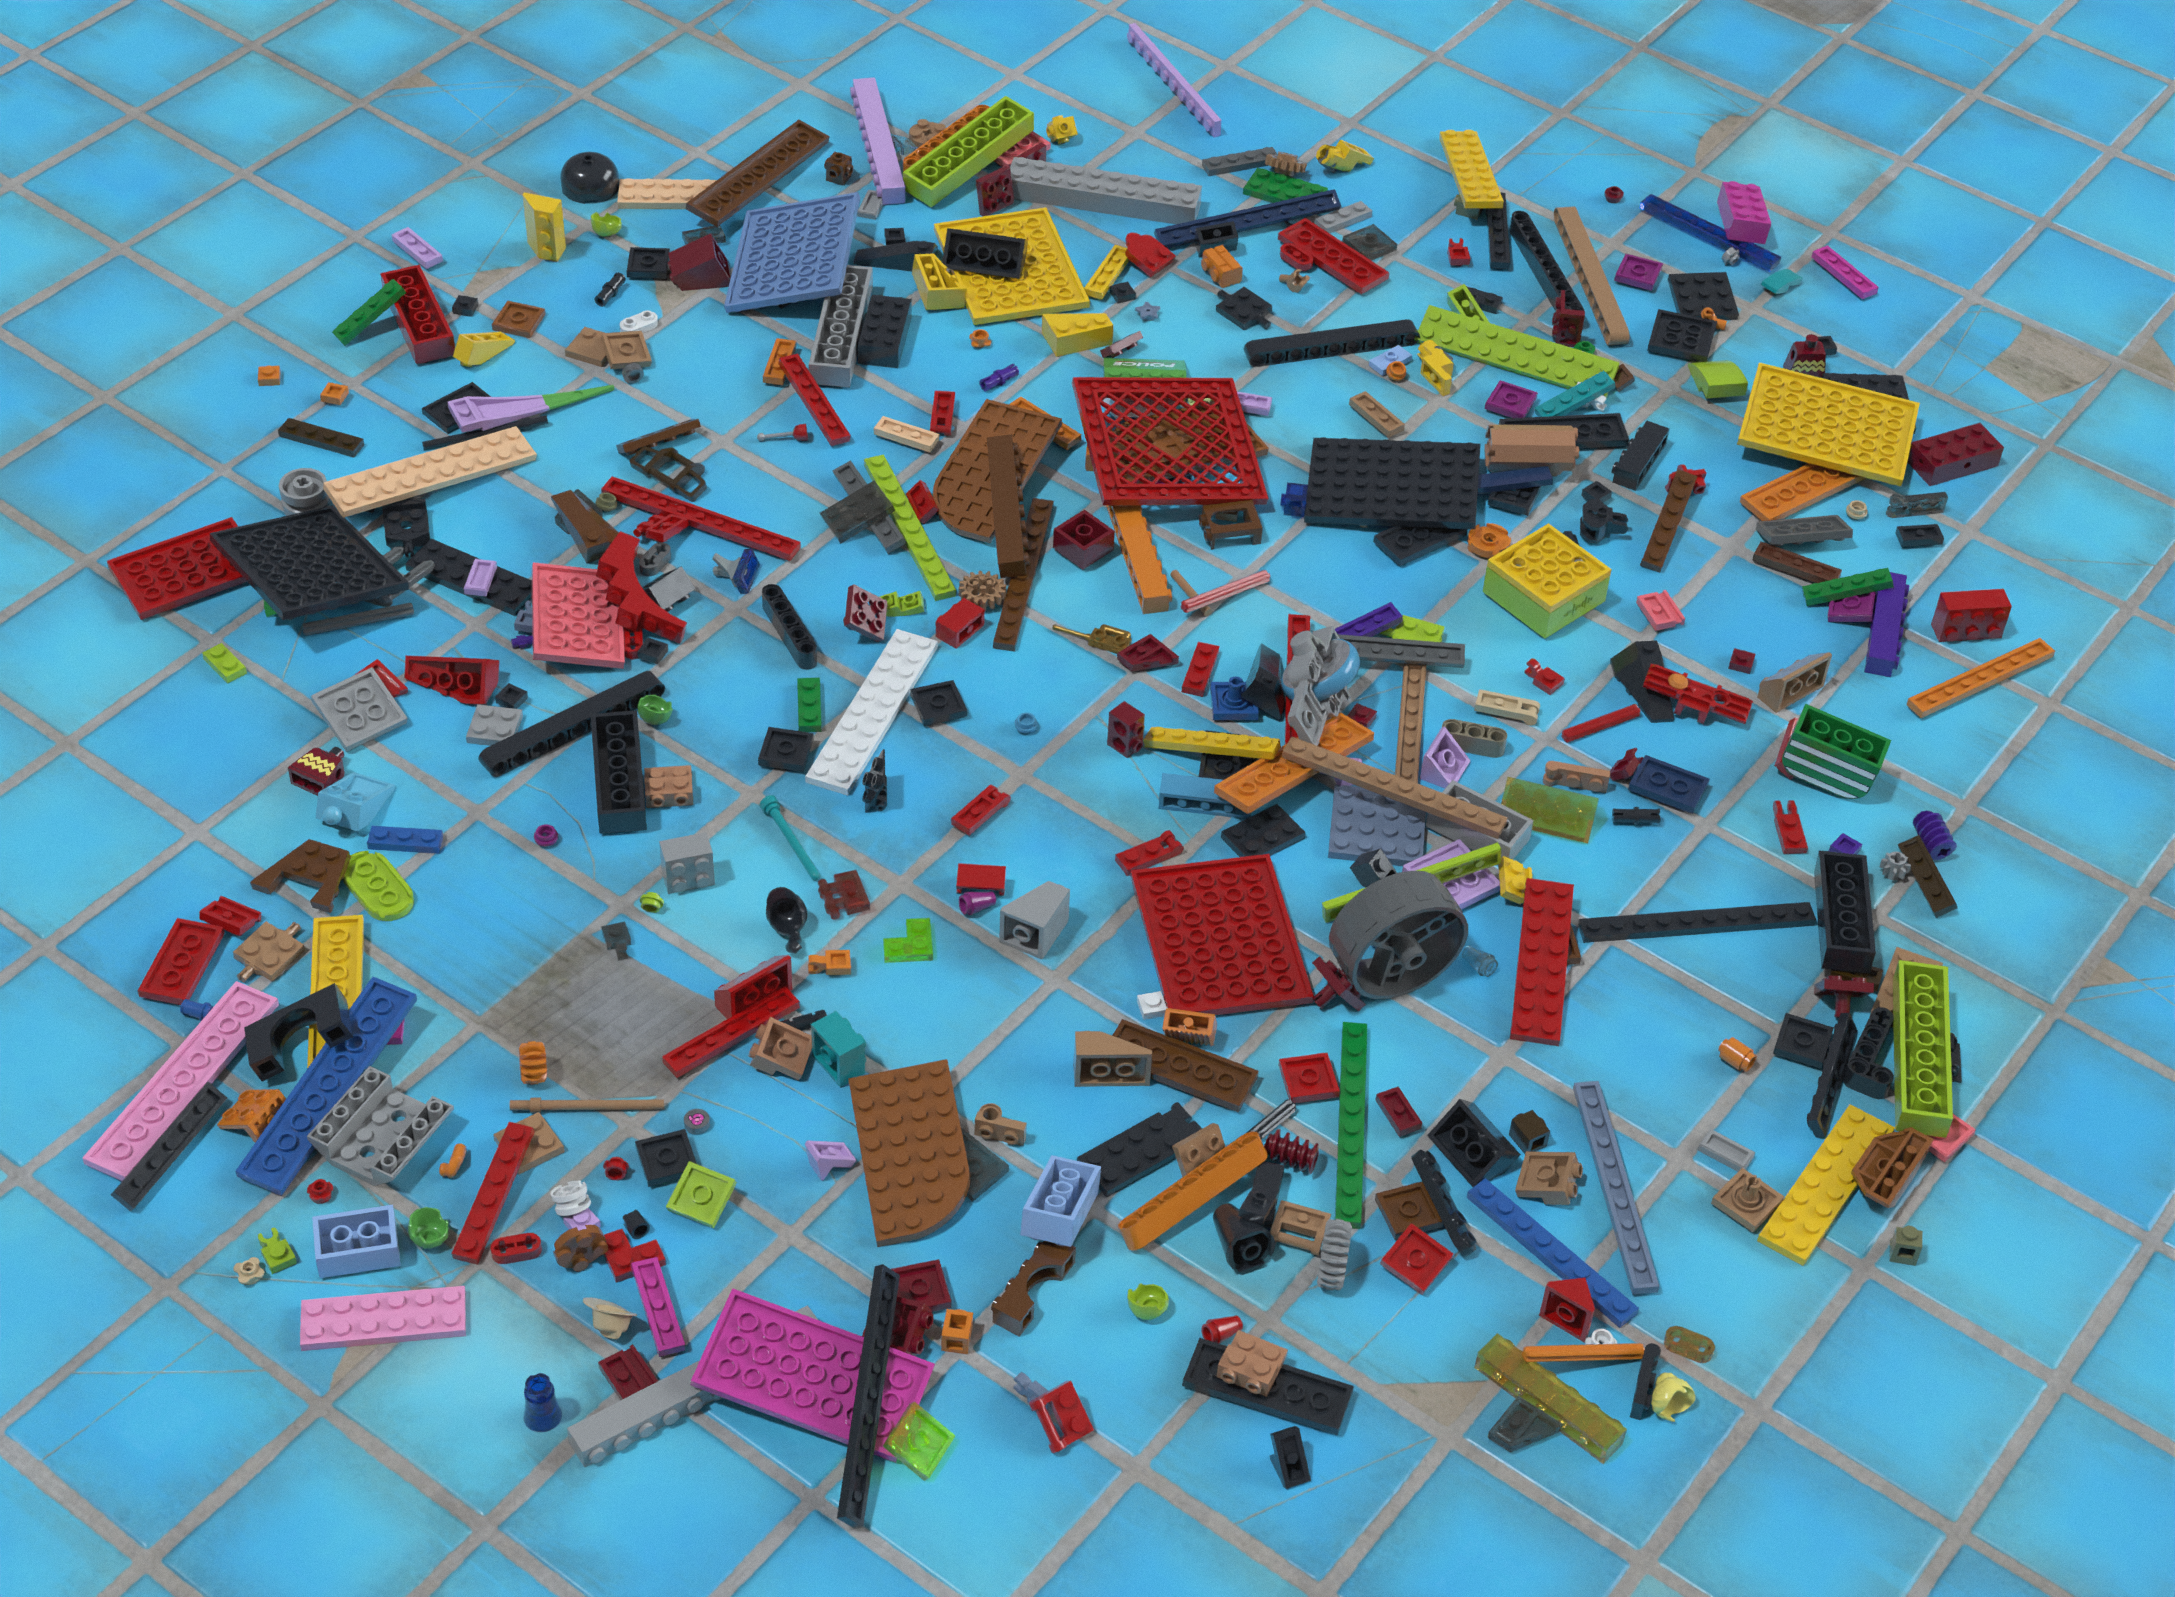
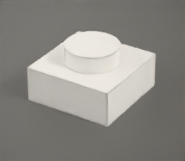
(1151, 1005)

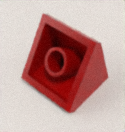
(1569, 1306)

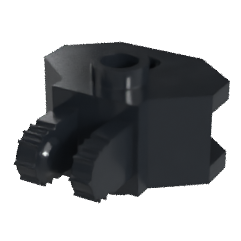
(1600, 521)

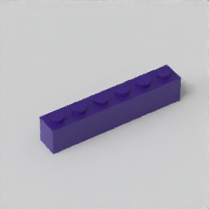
(1886, 628)

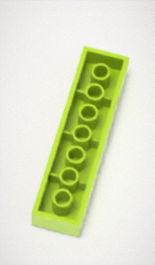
(968, 151)
(1922, 1048)

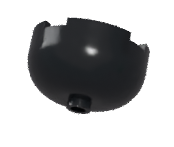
(589, 177)

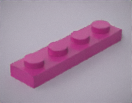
(1845, 272)
(658, 1306)

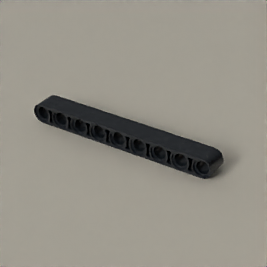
(1541, 261)
(1331, 343)
(567, 724)

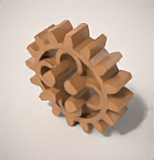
(983, 589)

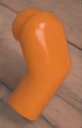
(1708, 313)
(455, 1161)

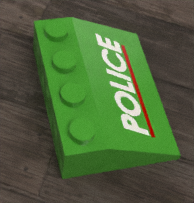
(1144, 368)

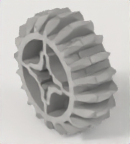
(1334, 1254)

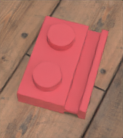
(1660, 610)

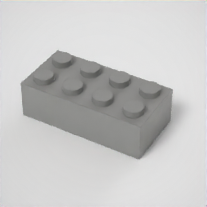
(1511, 840)

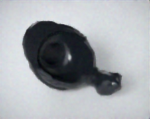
(787, 915)

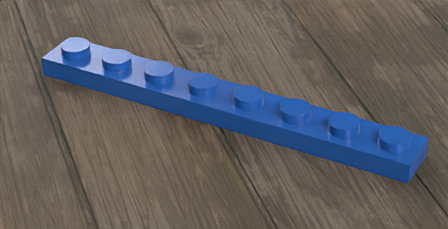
(1551, 1251)

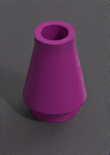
(976, 901)

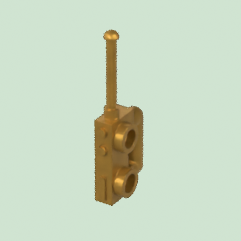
(1101, 640)

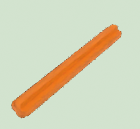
(1584, 1352)

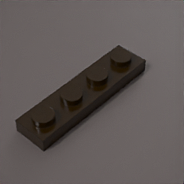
(321, 437)
(1928, 876)

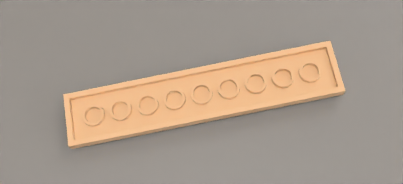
(429, 471)

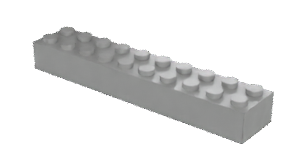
(1104, 191)

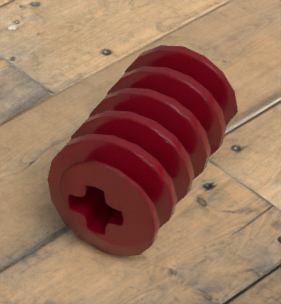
(1292, 1151)

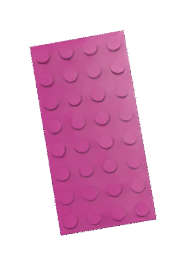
(801, 1369)

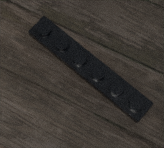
(1498, 236)
(1832, 1075)
(168, 1146)

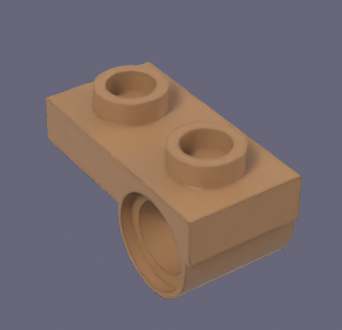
(991, 1125)

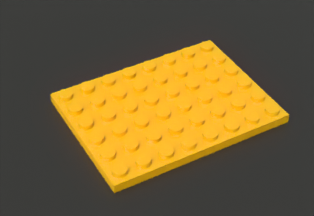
(1047, 279)
(1829, 424)

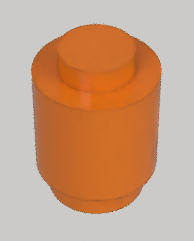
(1737, 1054)

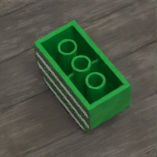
(1834, 753)

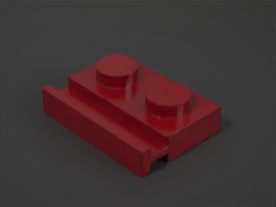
(626, 1372)

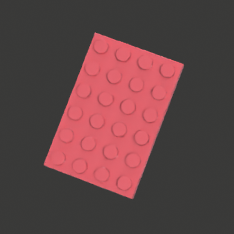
(573, 617)

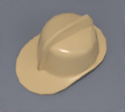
(609, 1317)

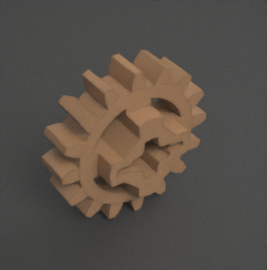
(1285, 163)

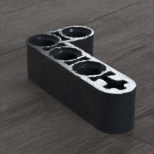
(1861, 1071)

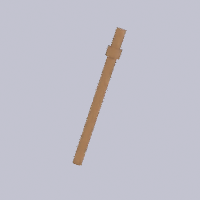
(536, 1104)

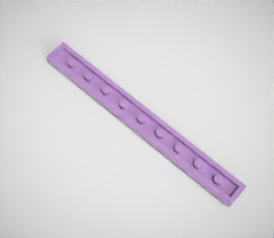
(1174, 80)

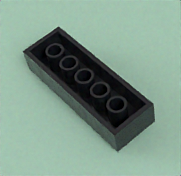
(618, 772)
(1844, 912)

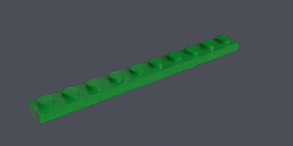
(1351, 1124)

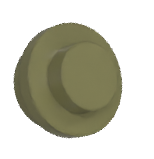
(606, 502)

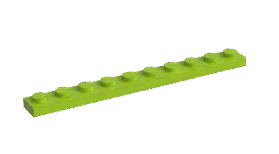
(911, 529)

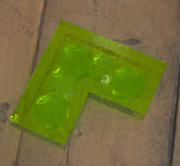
(914, 947)

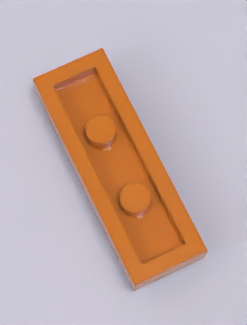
(773, 373)

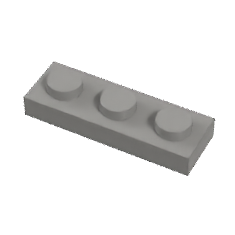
(1344, 217)

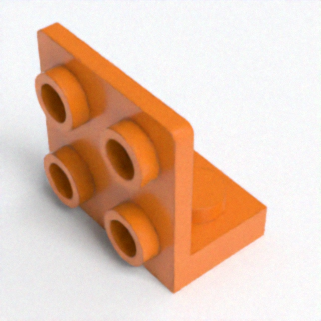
(253, 1111)

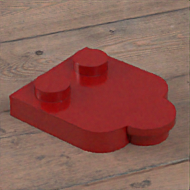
(1147, 253)

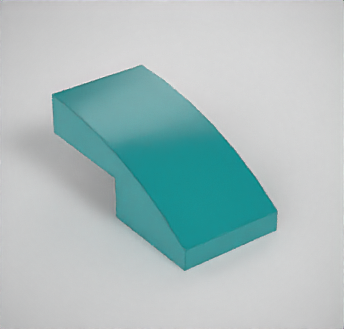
(1781, 280)

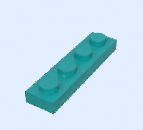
(1576, 396)

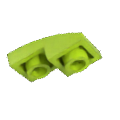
(903, 605)

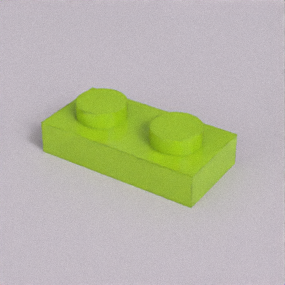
(224, 663)

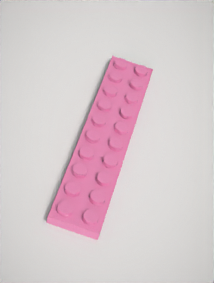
(168, 1092)

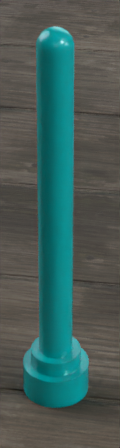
(771, 807)

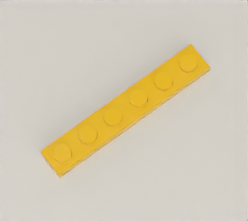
(1212, 743)

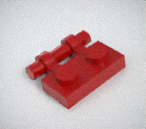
(661, 527)

